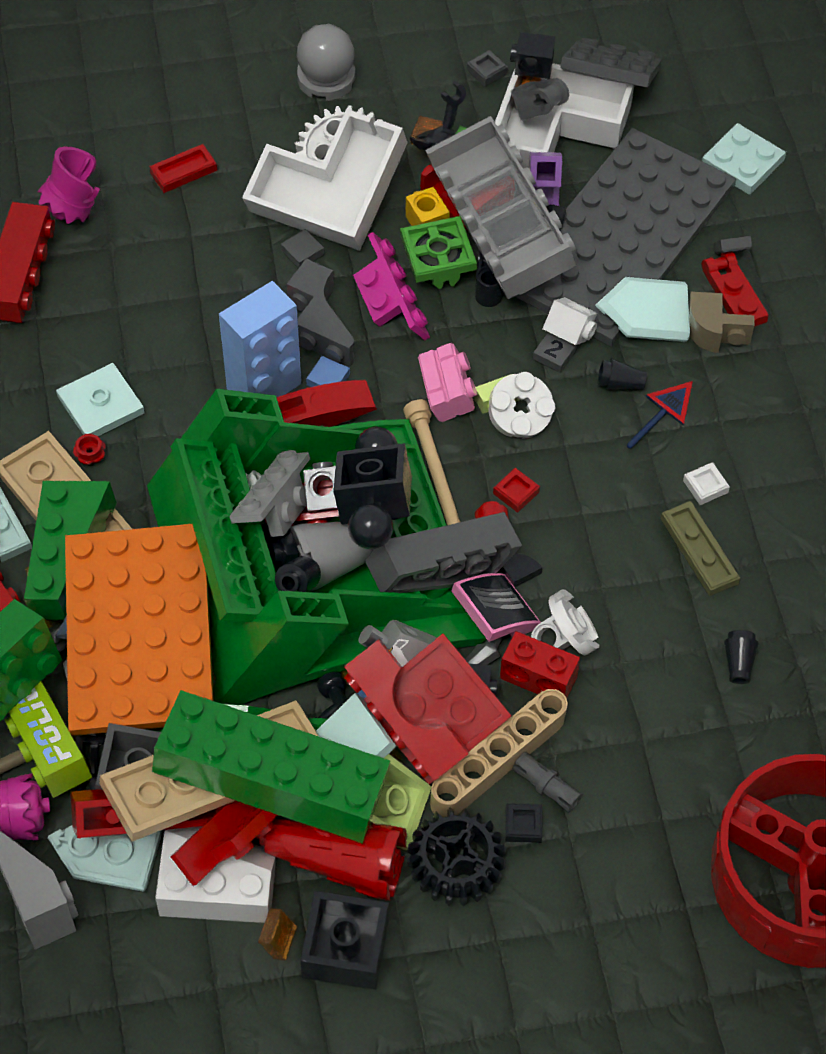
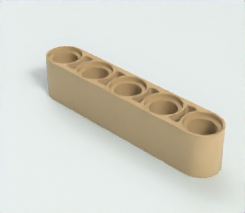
(505, 739)

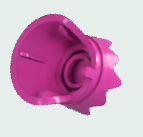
(67, 187)
(22, 807)

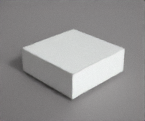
(706, 483)

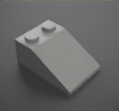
(39, 897)

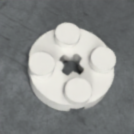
(502, 404)

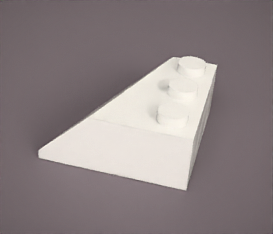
(228, 892)

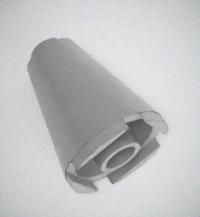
(330, 547)

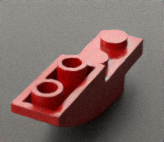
(327, 403)

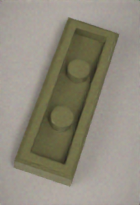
(700, 548)

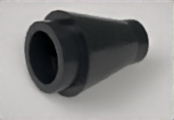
(618, 375)
(740, 653)

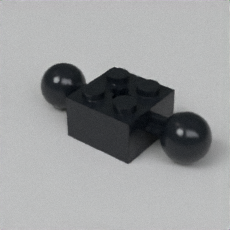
(372, 487)

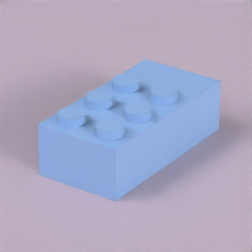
(261, 343)

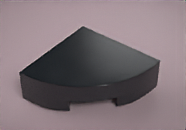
(521, 569)

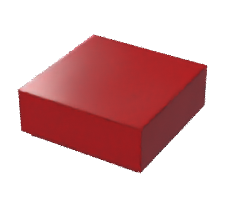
(516, 490)

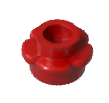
(86, 443)

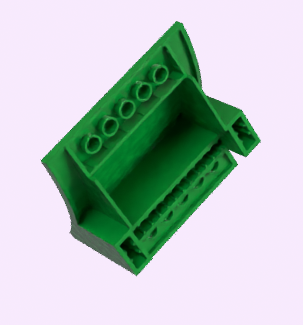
(267, 635)

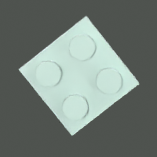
(745, 157)

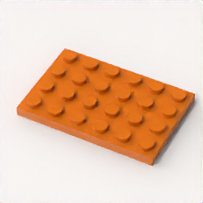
(135, 626)

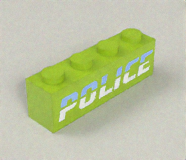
(47, 743)

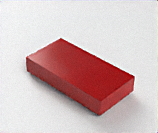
(183, 168)

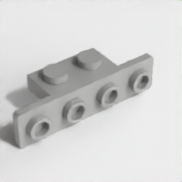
(276, 494)

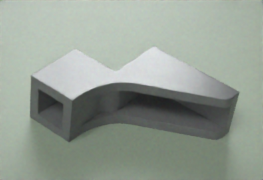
(318, 324)

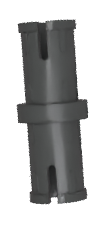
(547, 782)

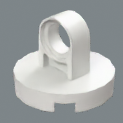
(570, 625)

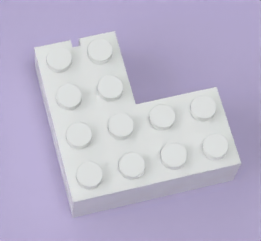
(592, 114)
(332, 196)

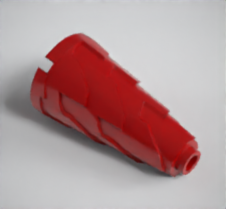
(368, 867)

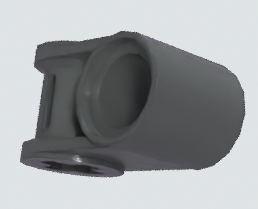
(539, 97)

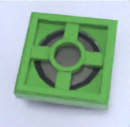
(438, 252)

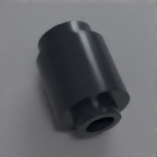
(298, 575)

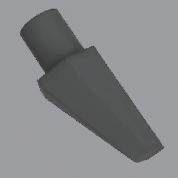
(484, 653)

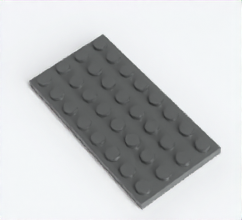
(632, 223)

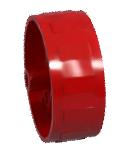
(740, 823)

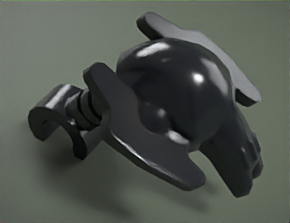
(434, 136)

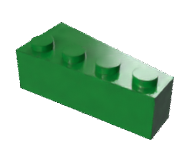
(62, 511)

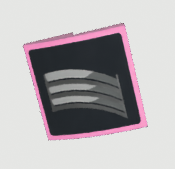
(495, 605)

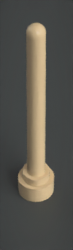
(419, 416)

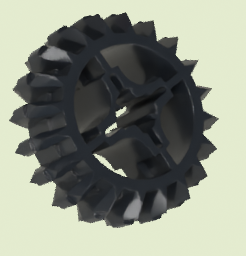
(479, 872)

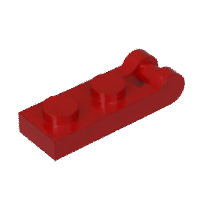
(736, 291)

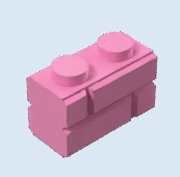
(447, 382)

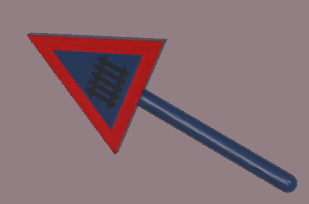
(671, 401)

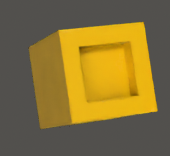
(425, 207)

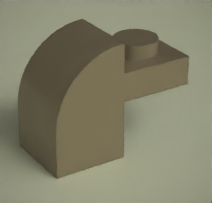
(712, 327)

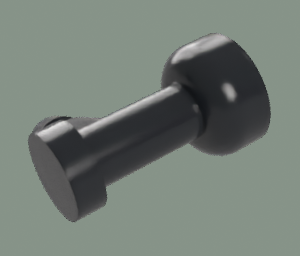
(332, 686)

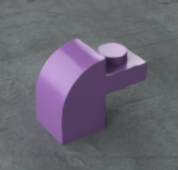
(547, 172)

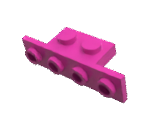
(386, 291)

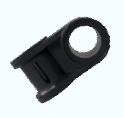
(487, 289)

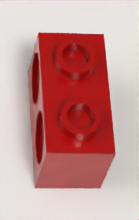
(538, 665)

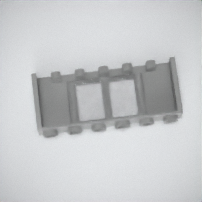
(502, 207)

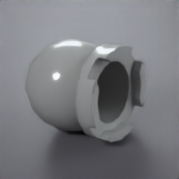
(325, 62)

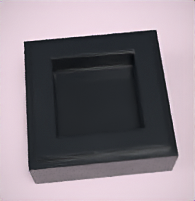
(523, 823)

